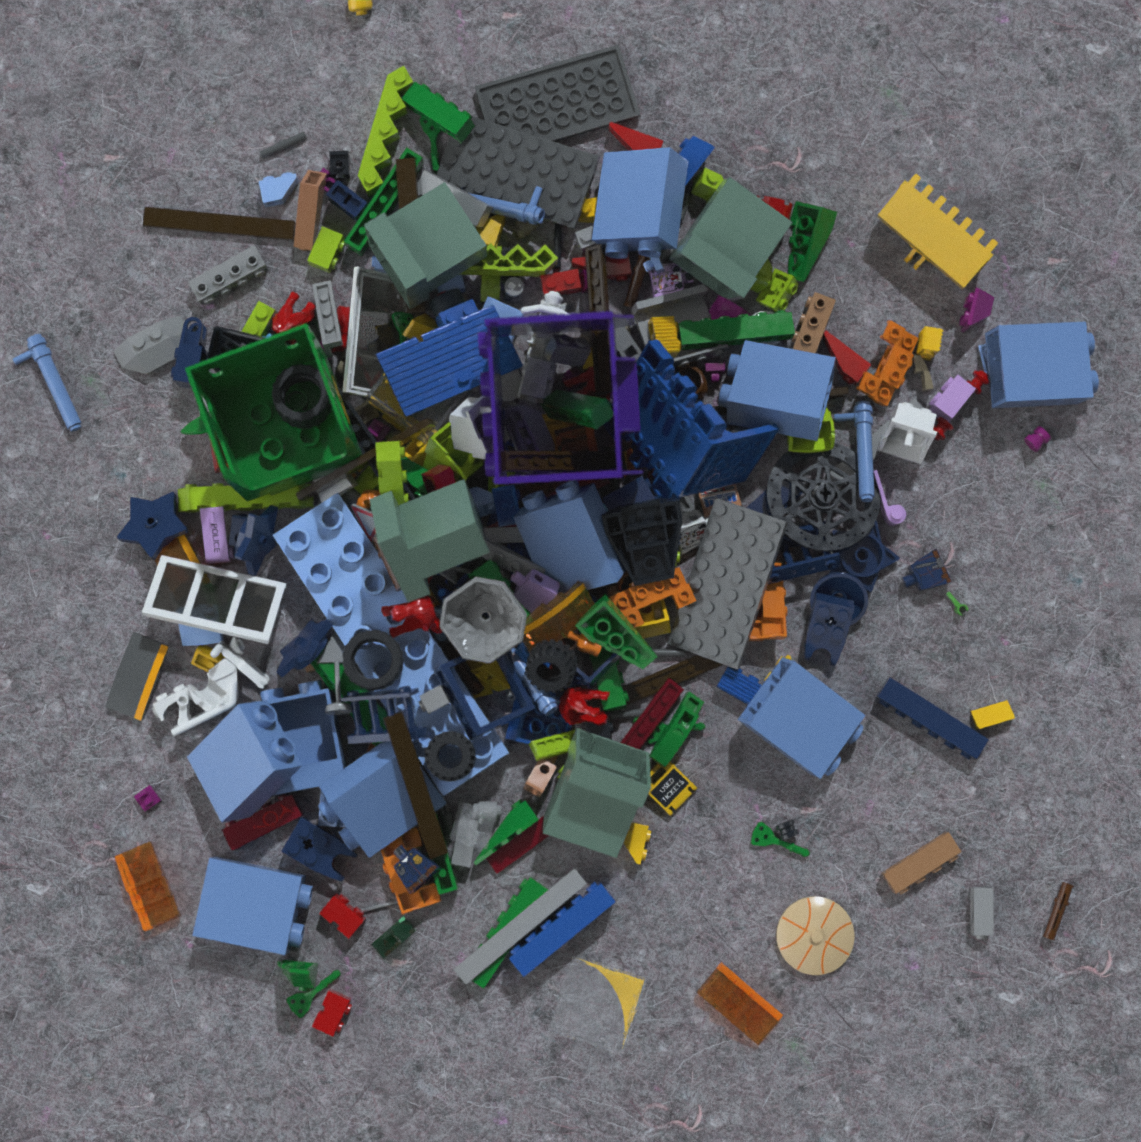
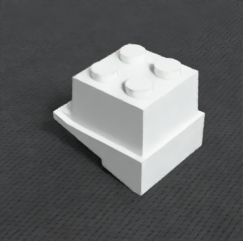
(468, 427)
(908, 433)

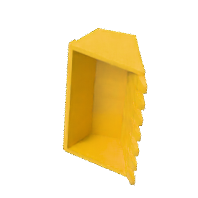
(935, 233)

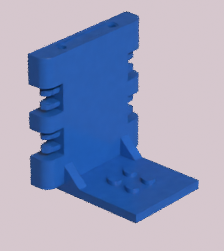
(684, 438)

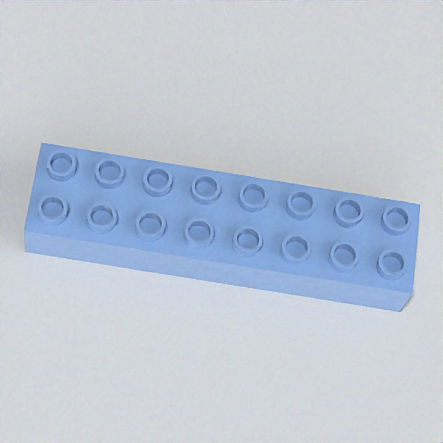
(350, 588)

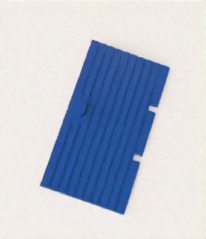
(443, 362)

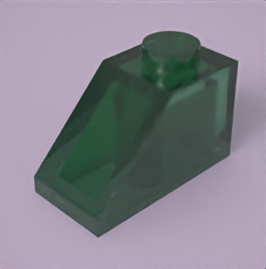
(393, 937)

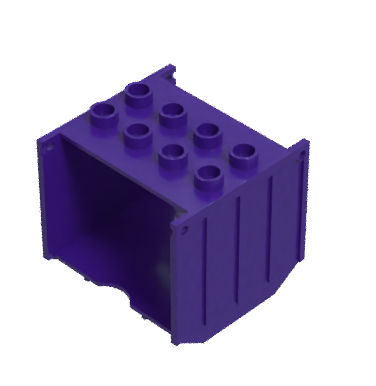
(623, 378)

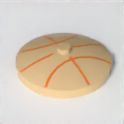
(815, 935)

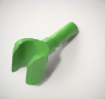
(957, 605)

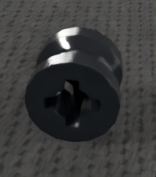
(787, 829)

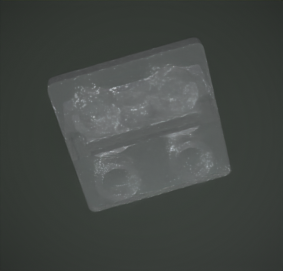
(473, 825)

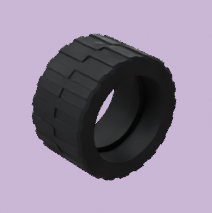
(287, 379)
(352, 648)

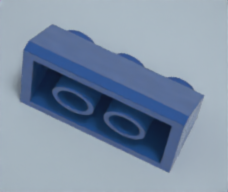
(695, 152)

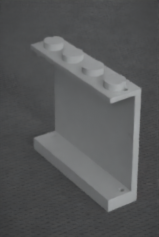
(683, 305)

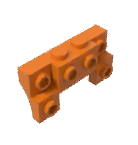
(892, 367)
(643, 595)
(772, 614)
(424, 895)

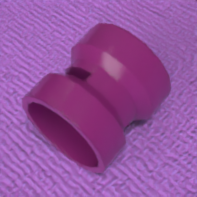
(1036, 440)

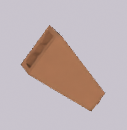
(309, 209)

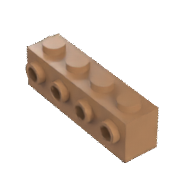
(813, 323)

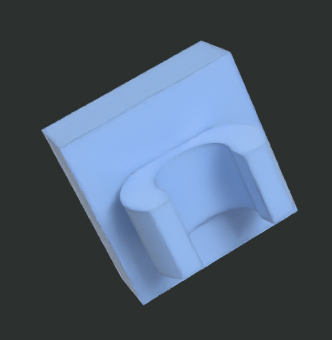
(654, 263)

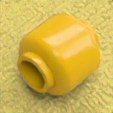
(360, 6)

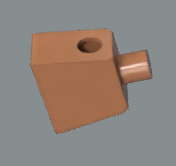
(538, 781)

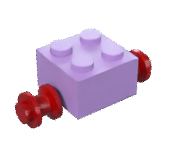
(954, 395)

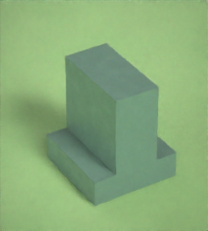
(730, 240)
(425, 244)
(428, 535)
(598, 793)

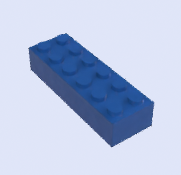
(561, 929)

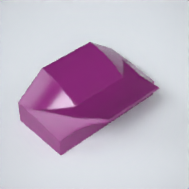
(724, 307)

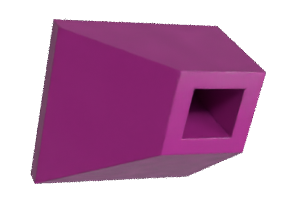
(978, 309)

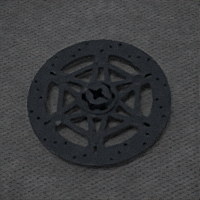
(818, 502)

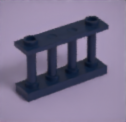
(806, 567)
(377, 733)

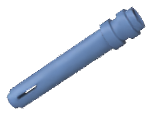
(522, 212)
(42, 355)
(863, 423)
(546, 703)

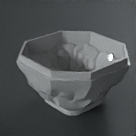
(478, 636)

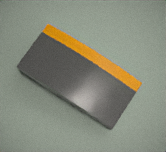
(137, 676)

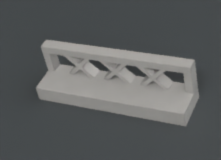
(327, 316)

